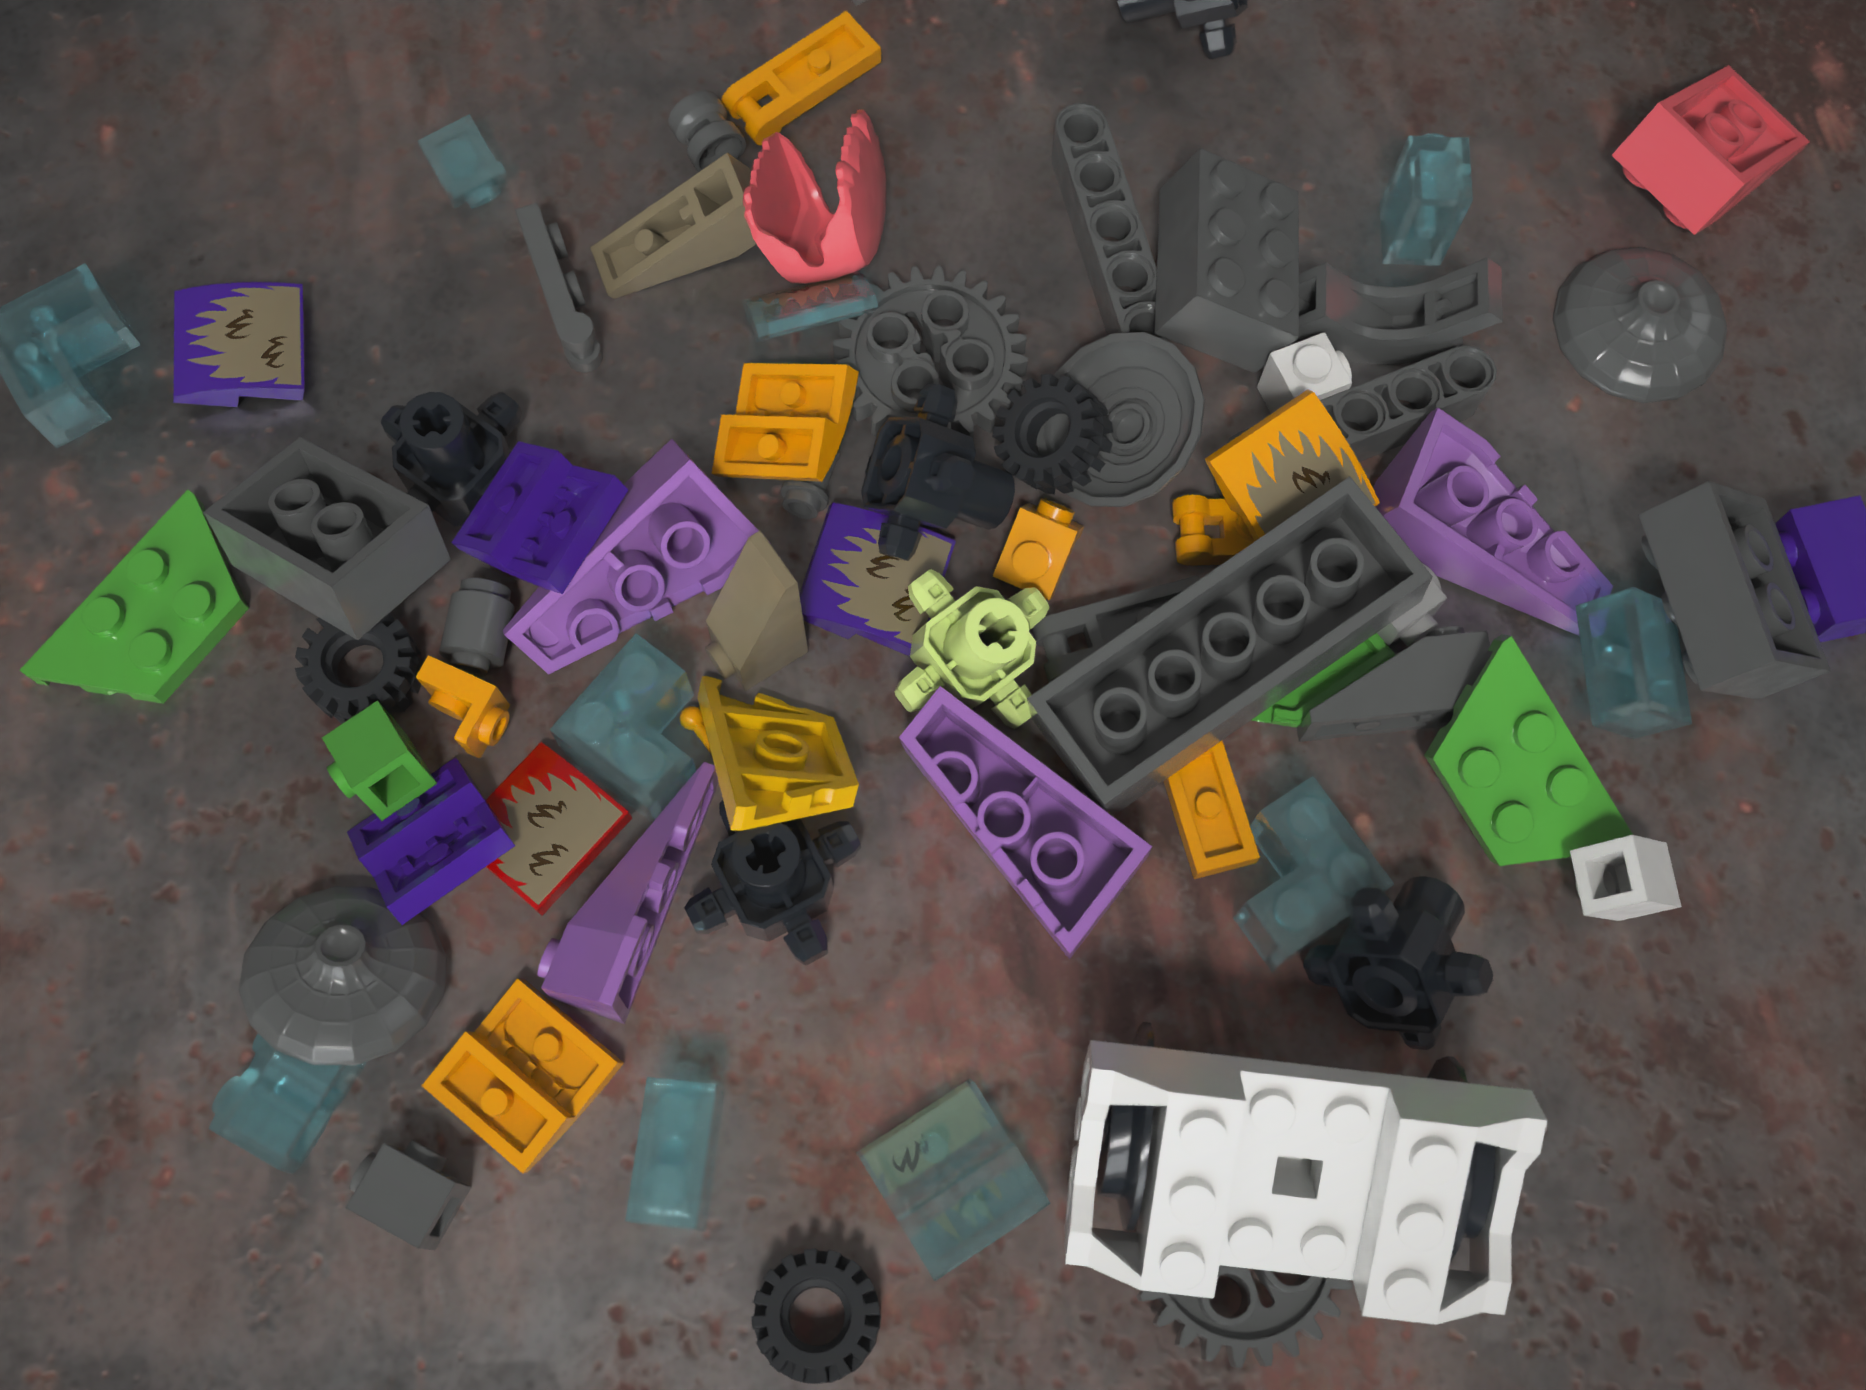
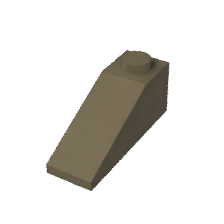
(680, 232)
(756, 617)

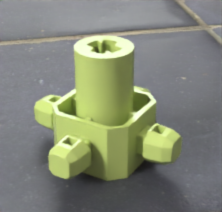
(972, 647)

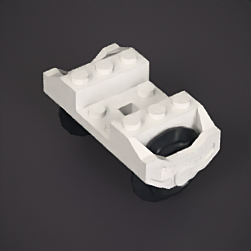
(1299, 1176)

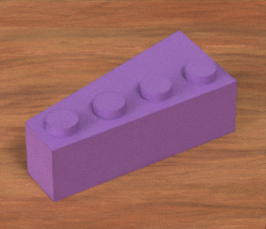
(1034, 826)

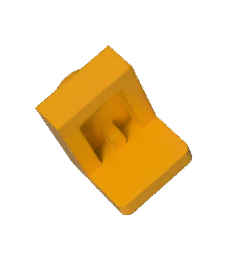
(1039, 547)

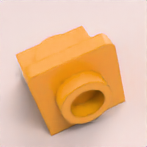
(466, 699)

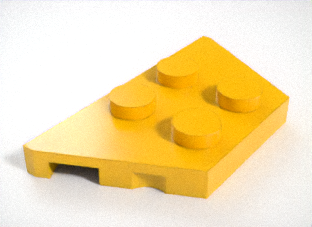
(774, 759)

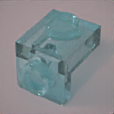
(463, 163)

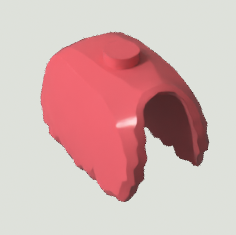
(794, 220)

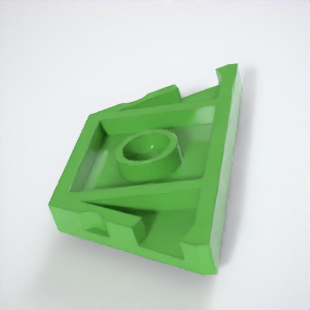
(149, 615)
(1520, 768)

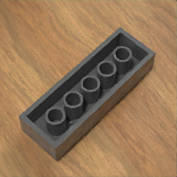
(1229, 647)

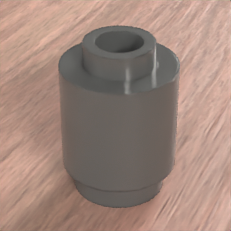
(475, 626)

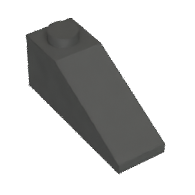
(1406, 691)

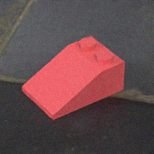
(1708, 148)

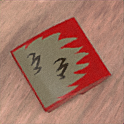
(556, 826)

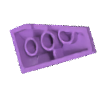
(1480, 528)
(658, 549)
(617, 928)

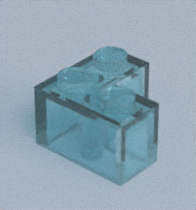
(51, 345)
(619, 725)
(1319, 871)

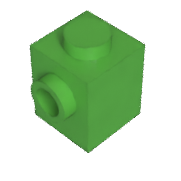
(377, 761)

